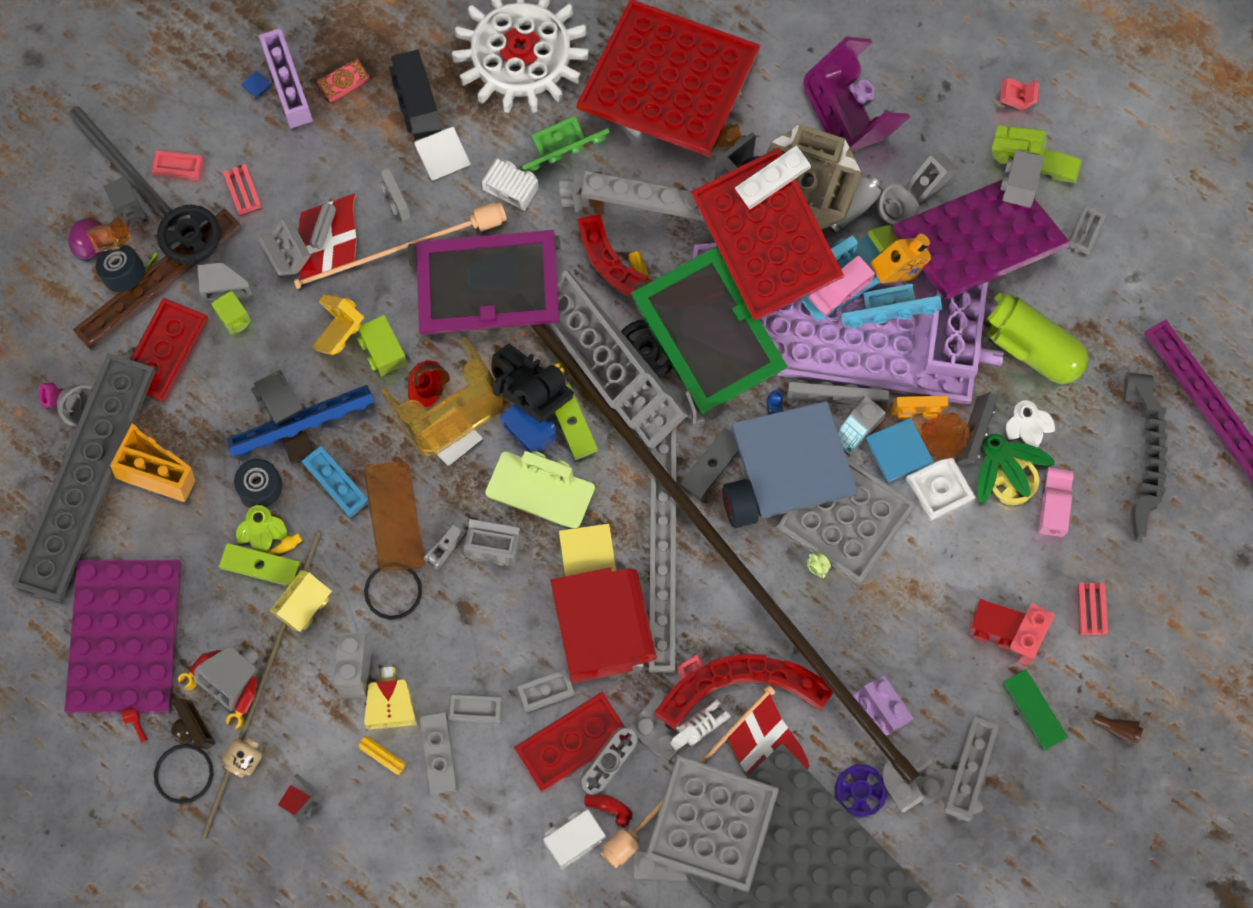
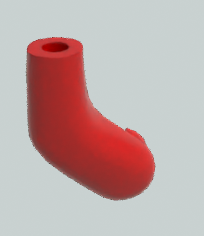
(610, 805)

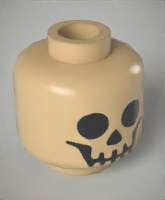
(242, 757)

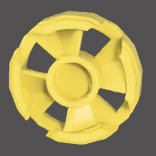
(1010, 494)

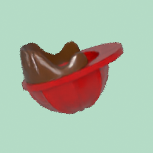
(427, 382)

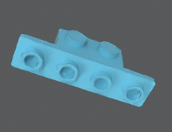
(891, 304)

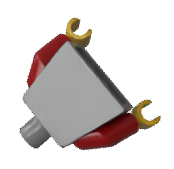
(227, 678)

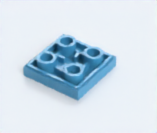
(899, 450)

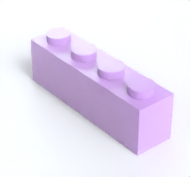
(285, 78)

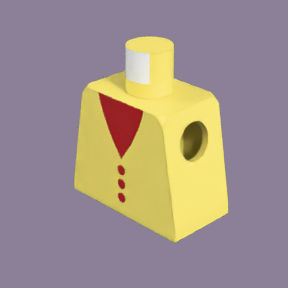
(389, 702)

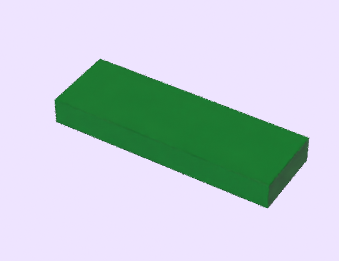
(1035, 710)

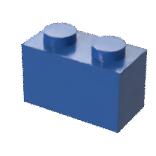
(527, 431)

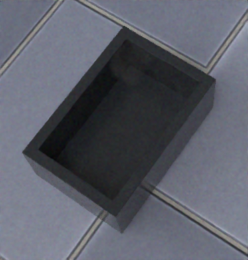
(414, 95)

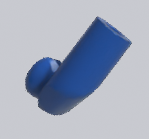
(774, 402)

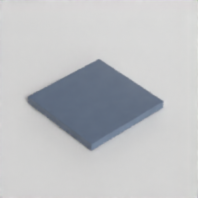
(794, 459)

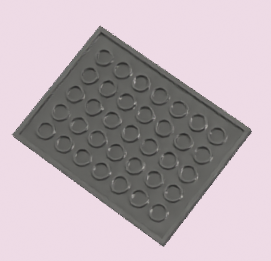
(815, 853)

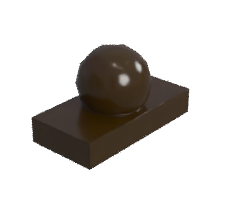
(190, 726)

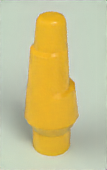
(286, 544)

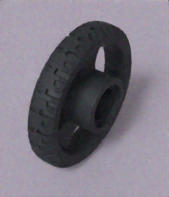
(195, 242)
(646, 340)

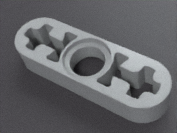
(626, 749)

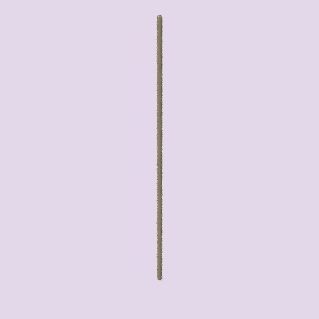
(257, 694)

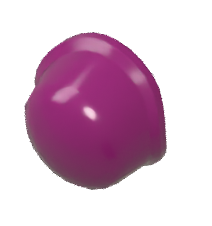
(79, 240)

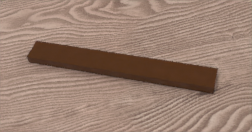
(155, 281)

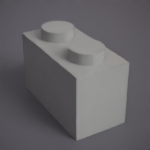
(1022, 179)

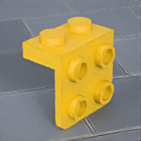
(345, 323)

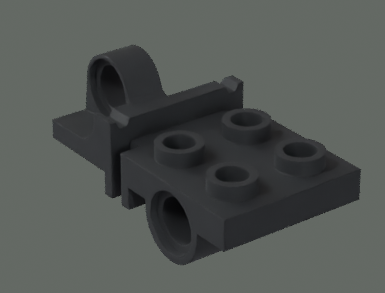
(527, 384)

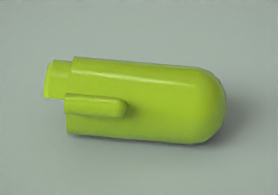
(1037, 340)

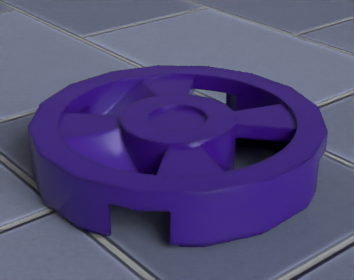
(860, 790)

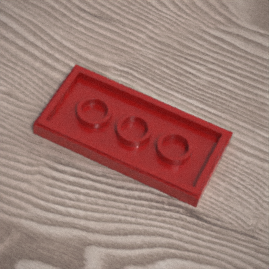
(168, 344)
(569, 742)

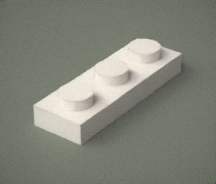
(773, 177)

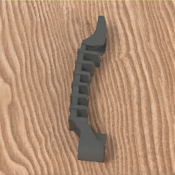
(1139, 389)

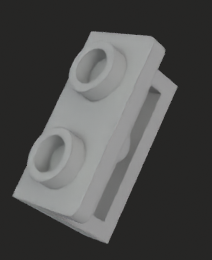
(285, 248)

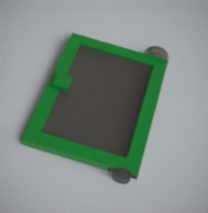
(707, 332)

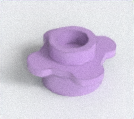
(862, 90)

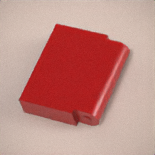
(602, 623)

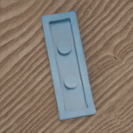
(335, 481)

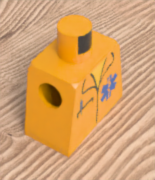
(902, 260)

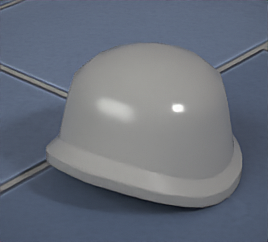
(896, 204)
(72, 403)

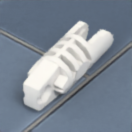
(698, 726)

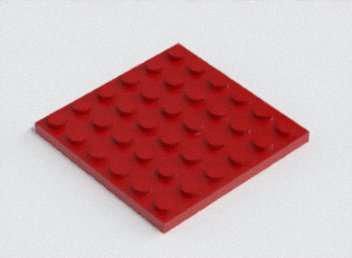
(669, 77)

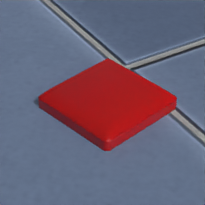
(293, 800)

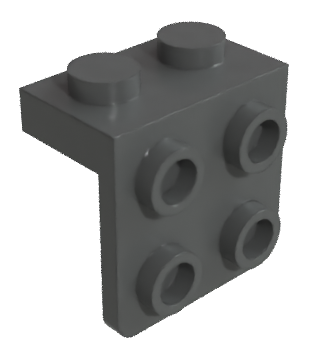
(732, 159)

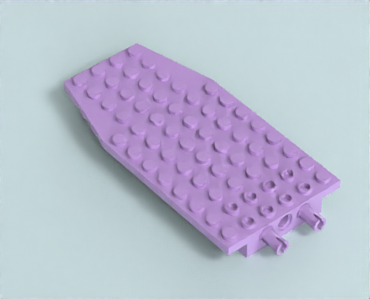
(906, 356)

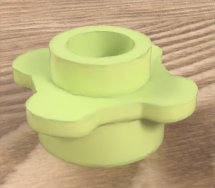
(818, 564)

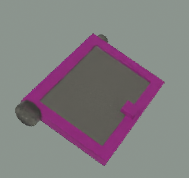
(486, 281)

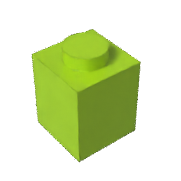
(231, 313)

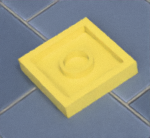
(587, 549)

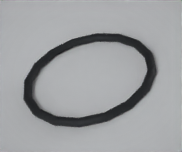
(394, 616)
(204, 789)

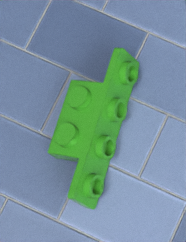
(560, 139)

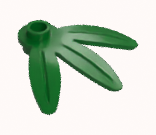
(1013, 471)

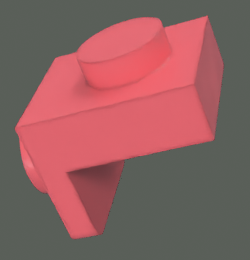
(1018, 94)

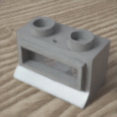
(492, 542)

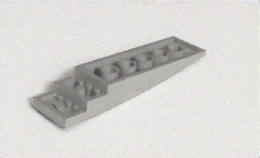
(614, 364)

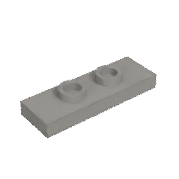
(438, 754)

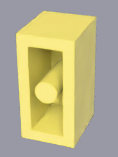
(301, 601)

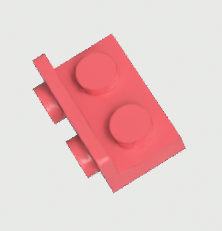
(1031, 633)

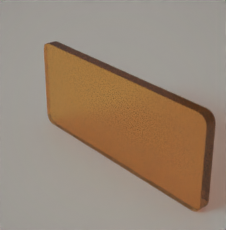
(394, 516)

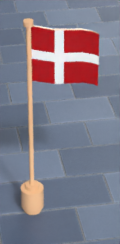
(341, 241)
(752, 741)

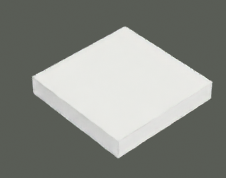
(940, 488)

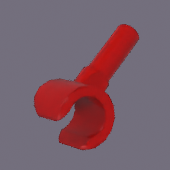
(131, 716)

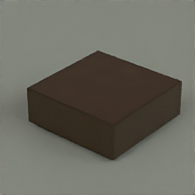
(298, 447)

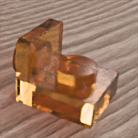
(109, 236)

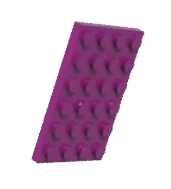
(981, 238)
(123, 636)

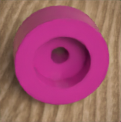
(48, 394)

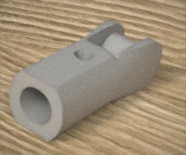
(447, 544)

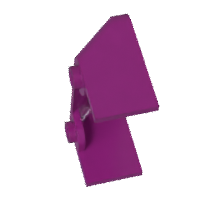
(836, 106)

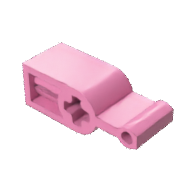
(856, 277)
(1056, 502)

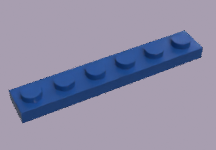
(309, 418)

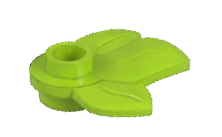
(260, 533)

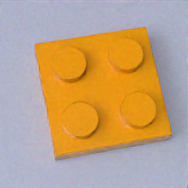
(921, 405)

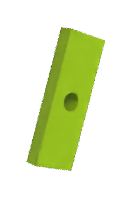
(577, 435)
(245, 562)

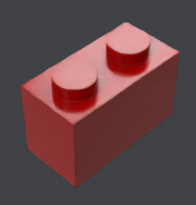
(995, 623)

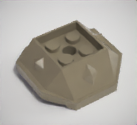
(833, 170)

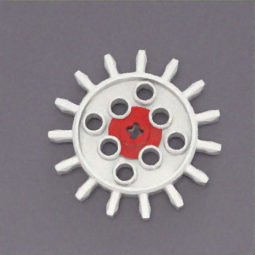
(521, 50)

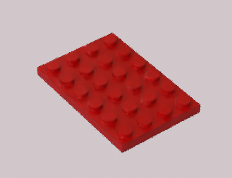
(772, 248)

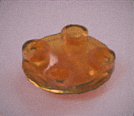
(945, 436)

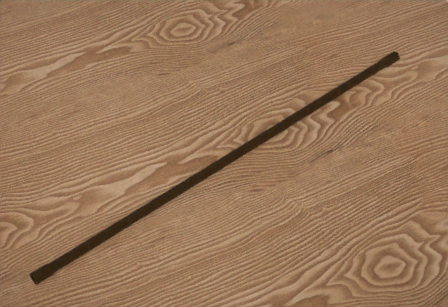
(899, 761)

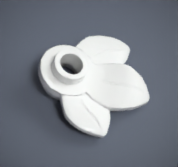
(1031, 427)

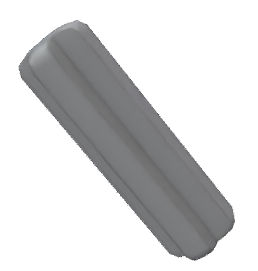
(322, 226)

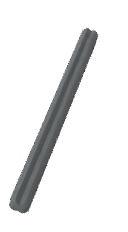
(120, 163)

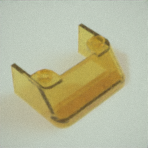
(455, 416)

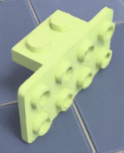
(541, 488)

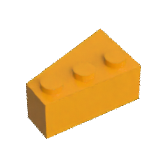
(151, 467)

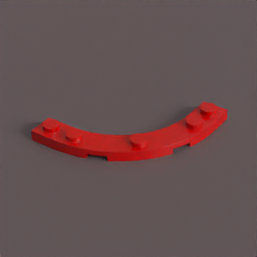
(604, 257)
(737, 670)

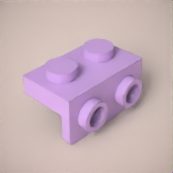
(883, 705)

